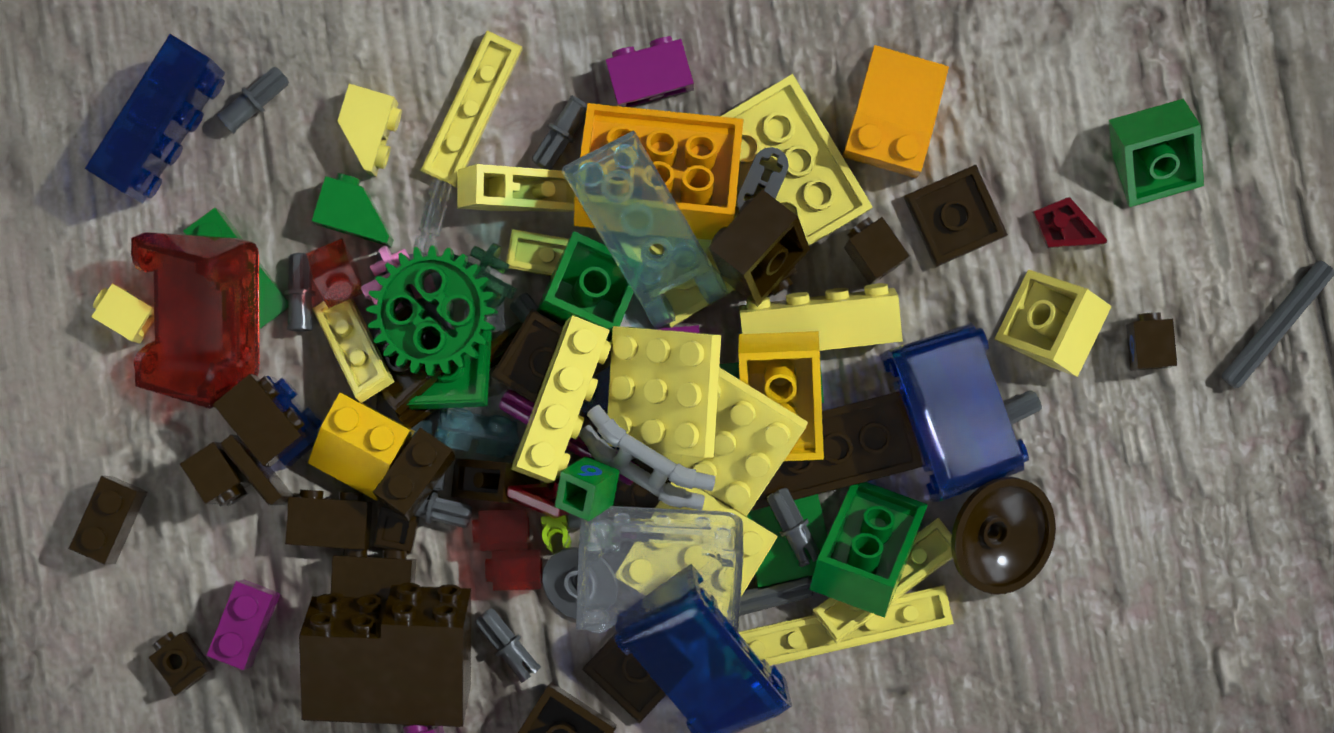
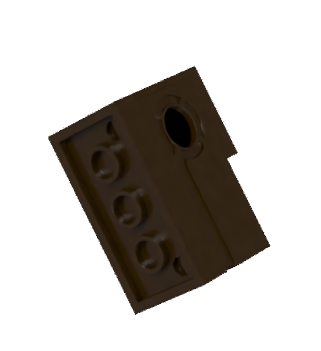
(388, 657)

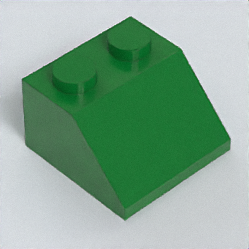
(1157, 152)
(586, 286)

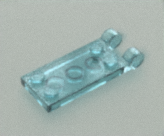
(634, 212)

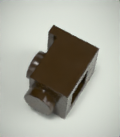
(193, 666)

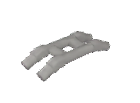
(662, 466)

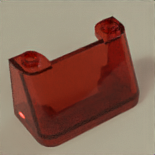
(201, 315)

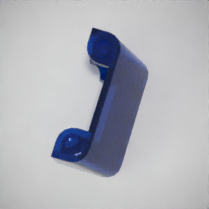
(955, 411)
(701, 658)

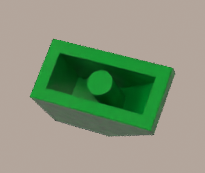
(350, 210)

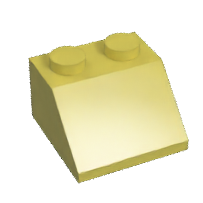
(1053, 322)

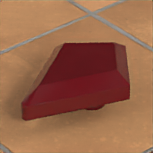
(1067, 225)
(537, 497)

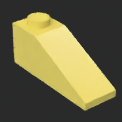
(513, 189)

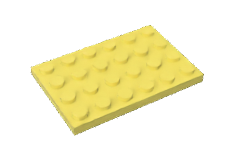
(817, 181)

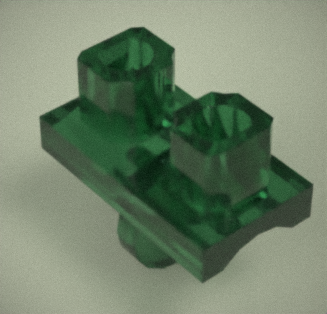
(488, 261)

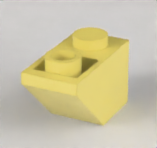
(366, 122)

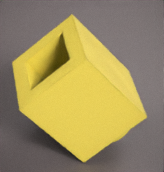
(123, 312)

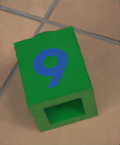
(587, 488)

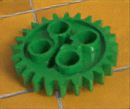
(407, 335)

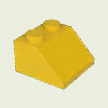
(358, 444)

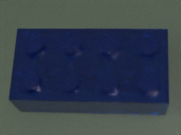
(157, 119)

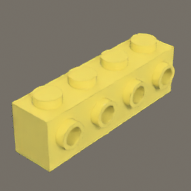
(839, 316)
(560, 400)

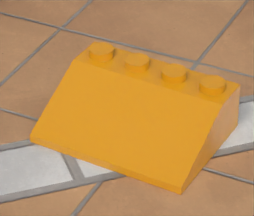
(690, 151)

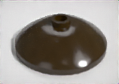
(1018, 536)

